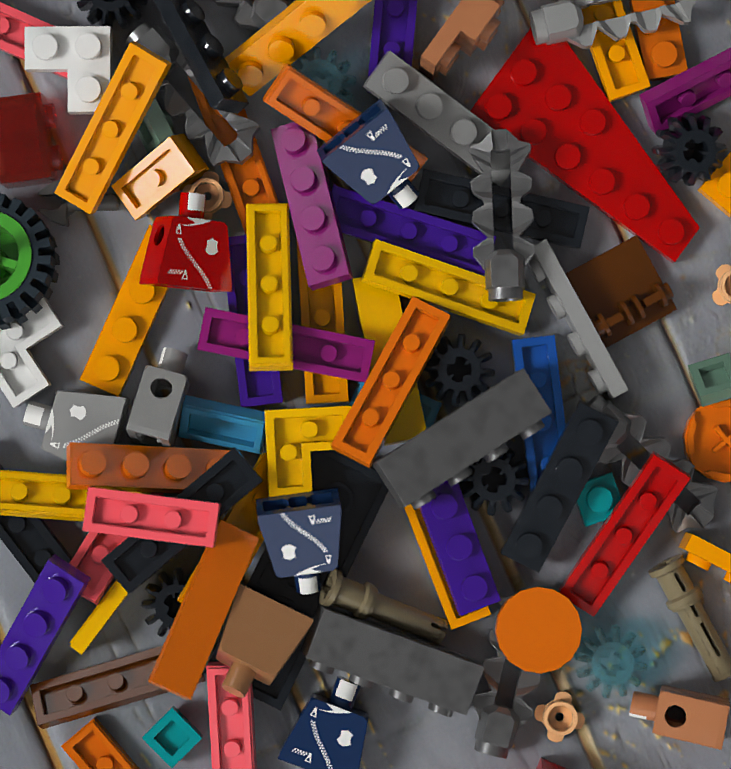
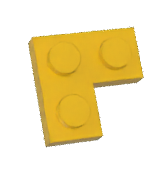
(289, 440)

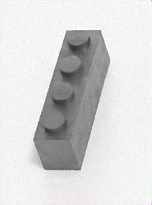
(461, 439)
(393, 660)

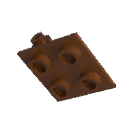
(621, 291)

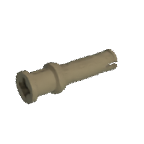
(685, 600)
(366, 602)

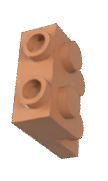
(468, 27)

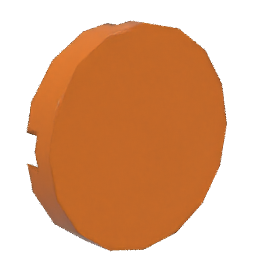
(709, 440)
(538, 629)

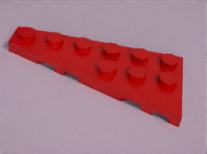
(584, 143)

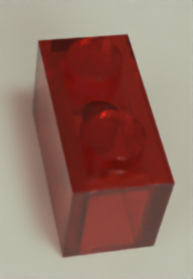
(27, 141)

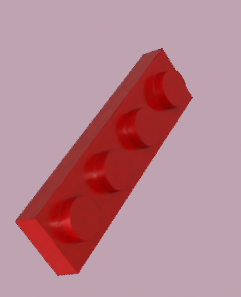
(624, 533)

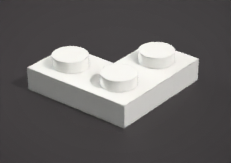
(80, 52)
(19, 372)

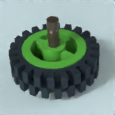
(25, 261)

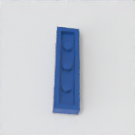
(540, 362)

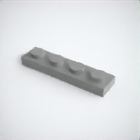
(434, 112)
(584, 336)

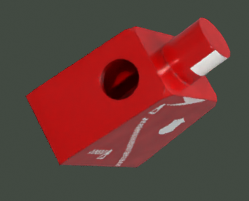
(188, 250)

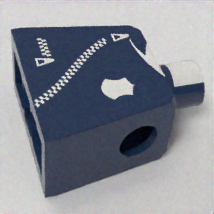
(373, 157)
(302, 535)
(328, 731)

